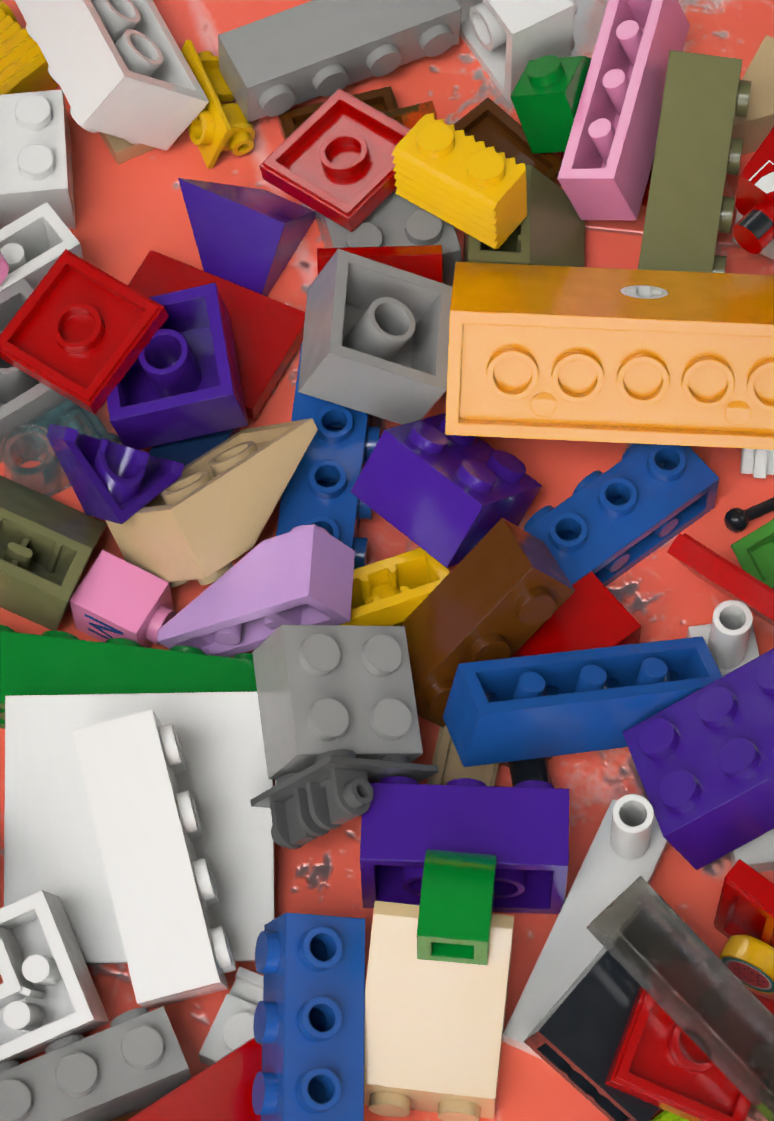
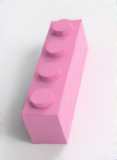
(621, 109)

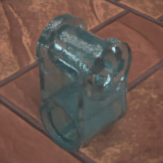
(31, 444)

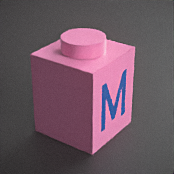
(121, 602)

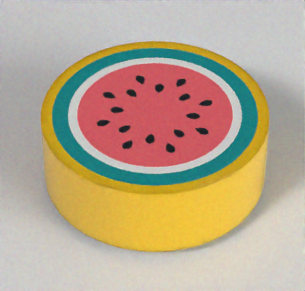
(751, 962)

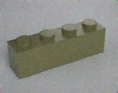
(692, 163)

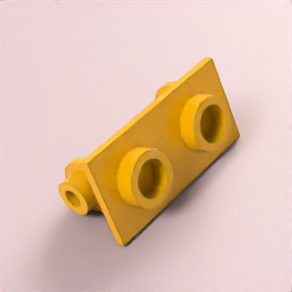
(218, 125)

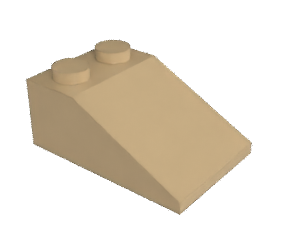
(215, 505)

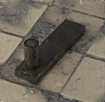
(693, 990)

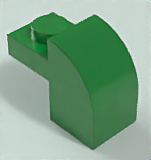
(456, 907)

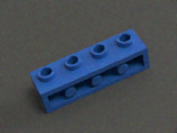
(328, 471)
(626, 511)
(569, 698)
(311, 1019)

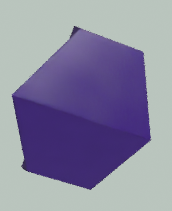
(244, 231)
(110, 477)

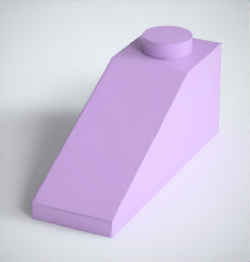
(282, 581)

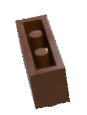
(482, 611)

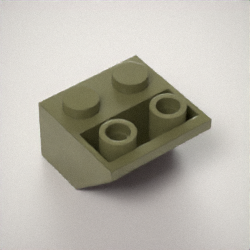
(547, 236)
(42, 553)

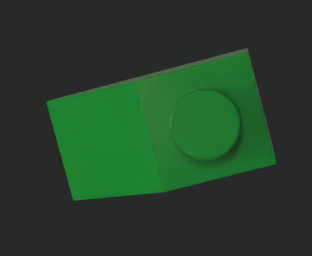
(549, 99)

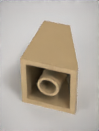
(432, 1023)

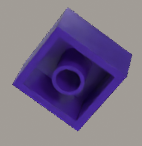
(184, 377)
(443, 487)

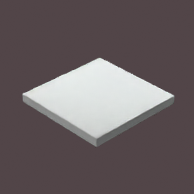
(52, 832)

